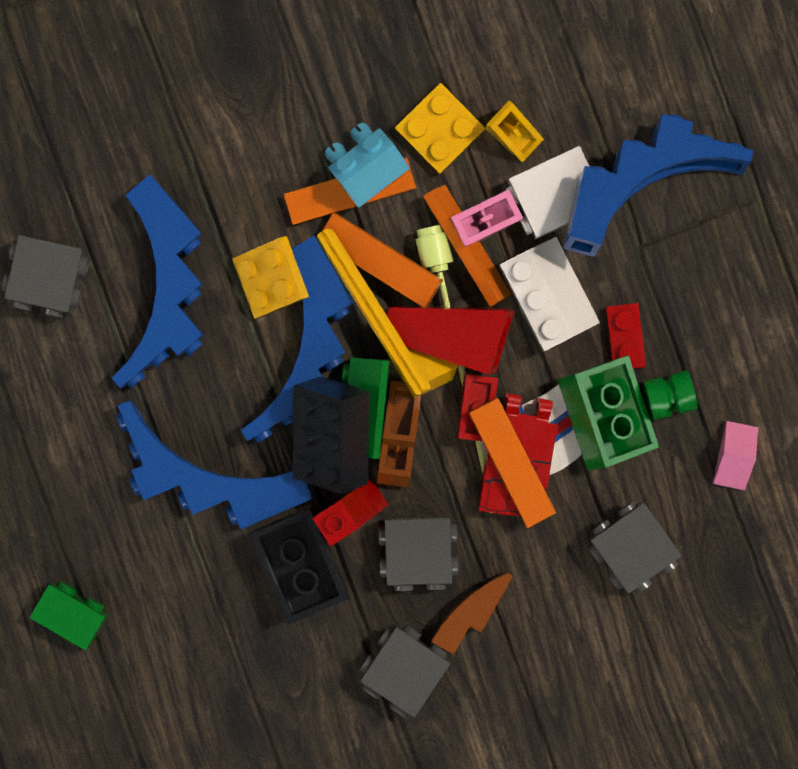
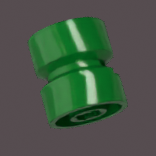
(670, 395)

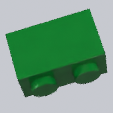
(69, 614)

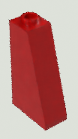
(455, 333)
(350, 512)

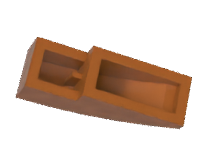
(399, 436)
(471, 612)

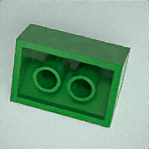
(371, 376)
(608, 413)

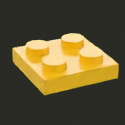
(440, 128)
(270, 277)

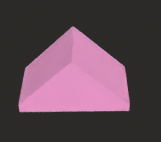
(486, 218)
(736, 455)

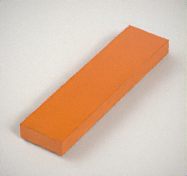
(331, 198)
(474, 255)
(385, 262)
(512, 462)

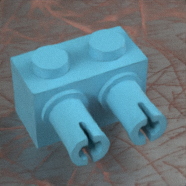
(368, 165)

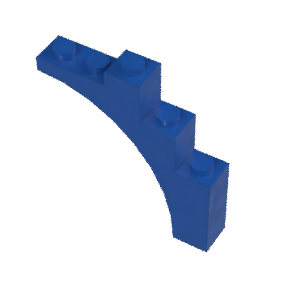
(671, 152)
(176, 284)
(319, 342)
(163, 469)

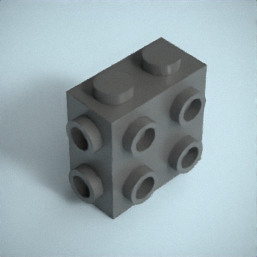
(45, 276)
(633, 548)
(418, 552)
(404, 670)

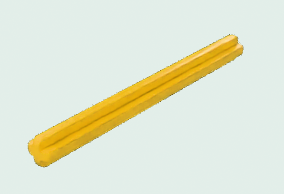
(373, 312)

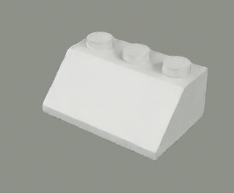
(549, 294)

